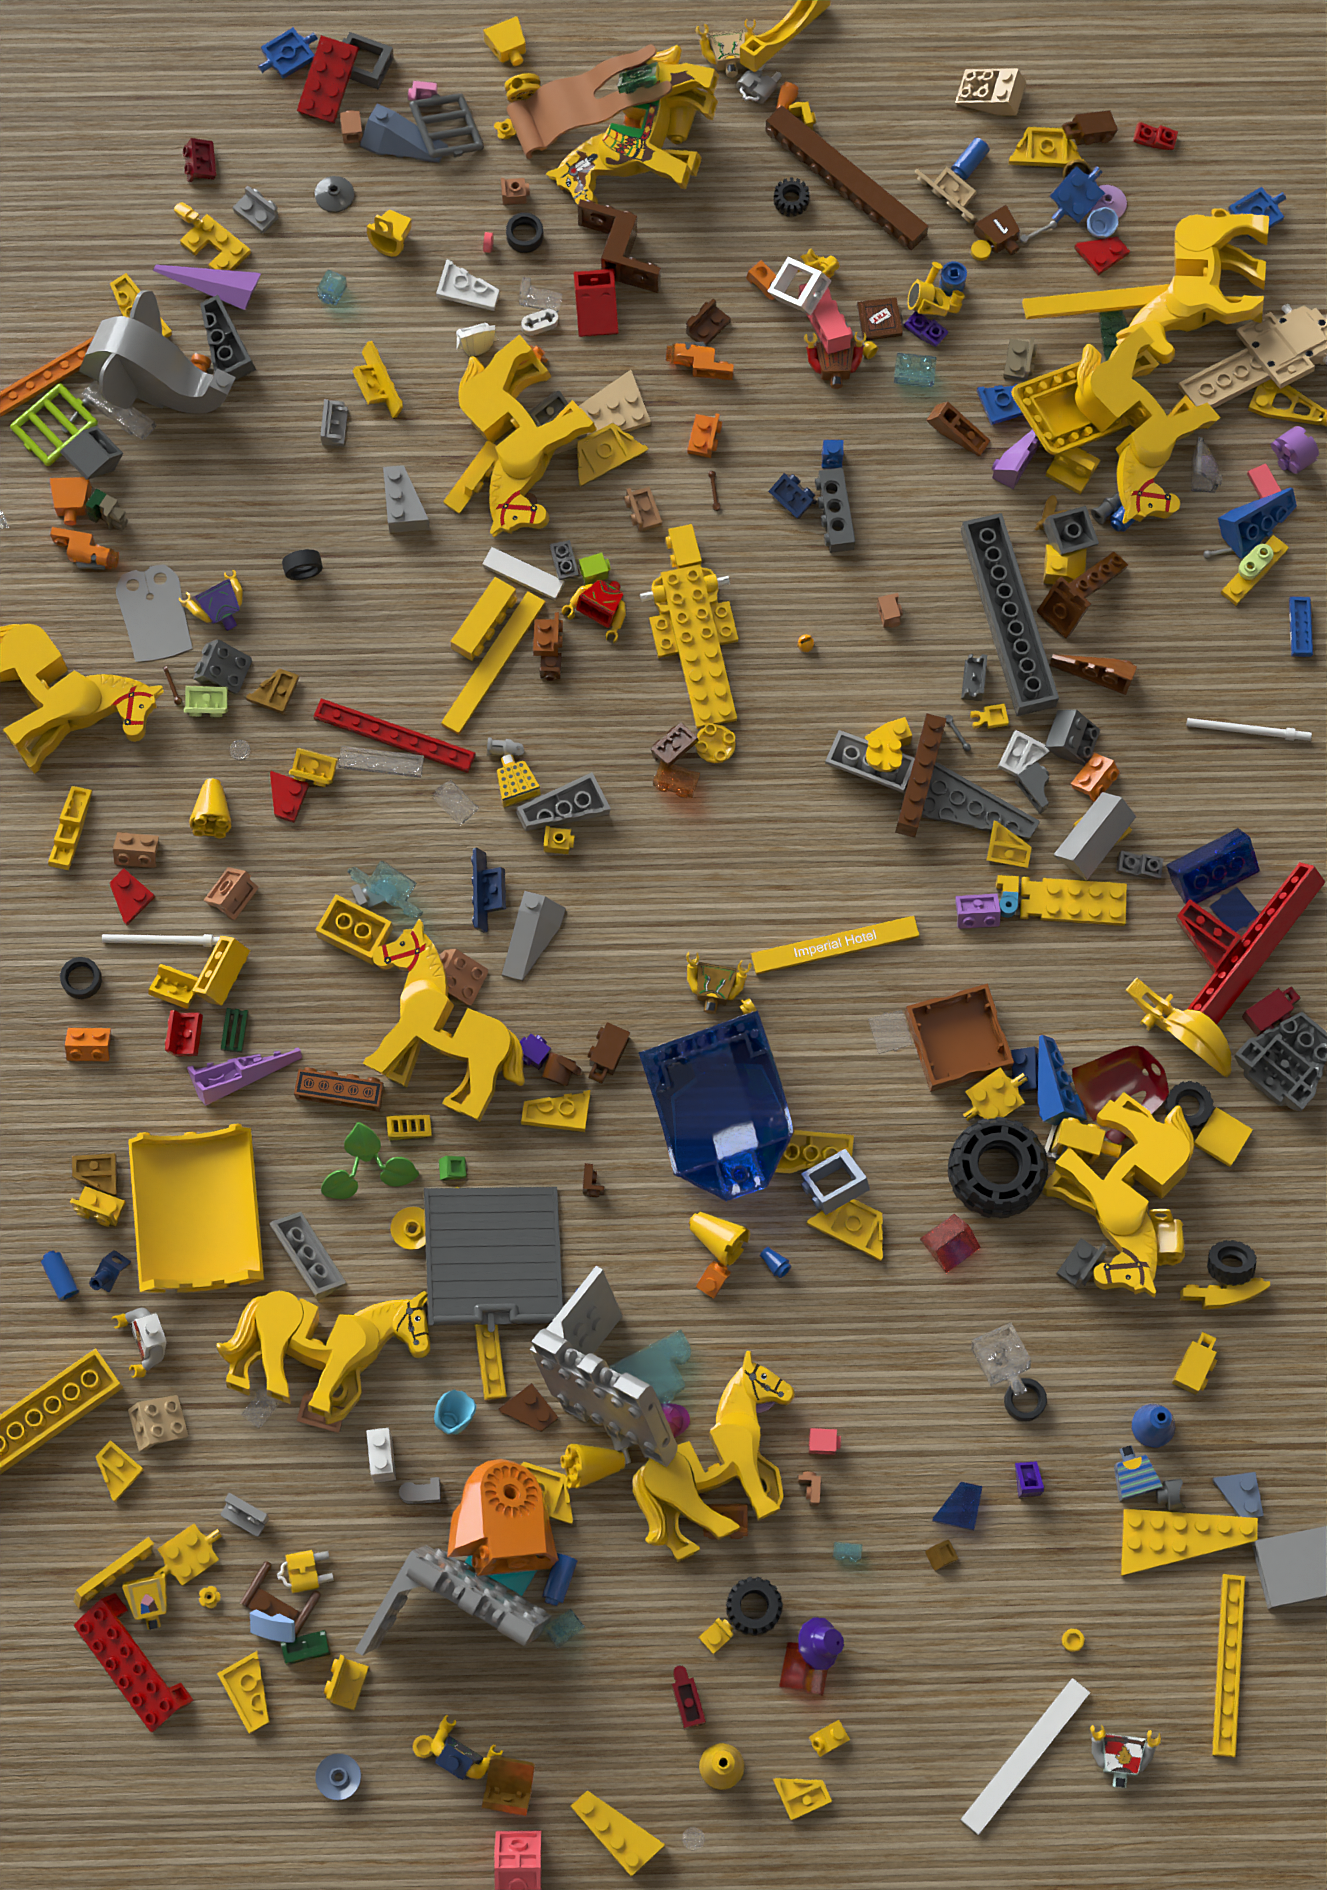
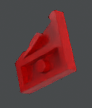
(1102, 253)
(129, 895)

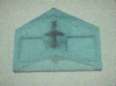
(563, 1628)

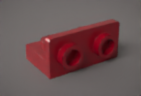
(199, 159)

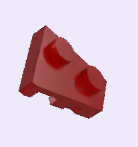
(287, 796)

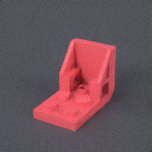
(517, 1860)

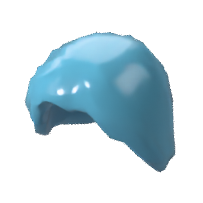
(454, 1412)

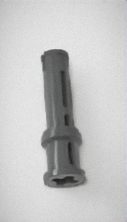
(1108, 507)

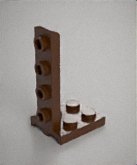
(1067, 601)

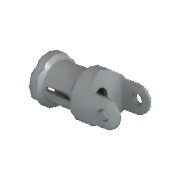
(504, 747)

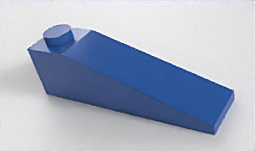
(1251, 523)
(1055, 1093)

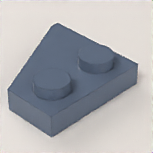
(1241, 1493)

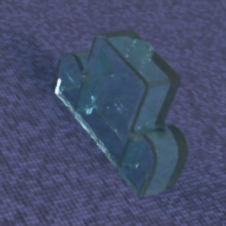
(657, 1365)

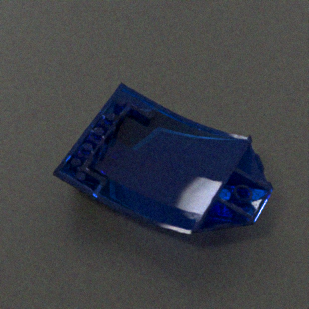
(721, 1106)

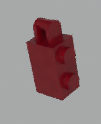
(1271, 1010)
(687, 1699)

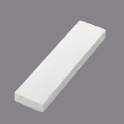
(523, 573)

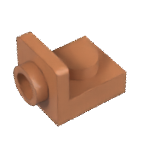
(812, 1491)

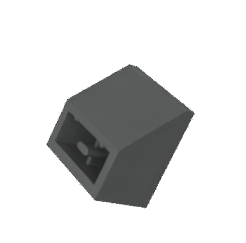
(92, 453)
(1072, 736)

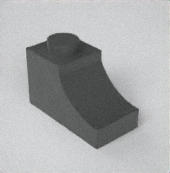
(1032, 784)

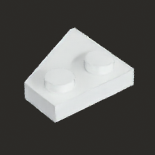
(1021, 753)

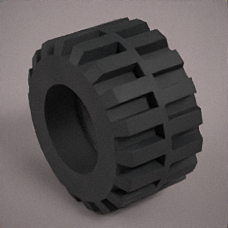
(754, 1586)

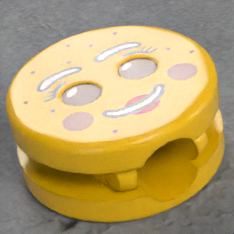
(521, 86)

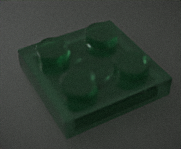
(640, 77)

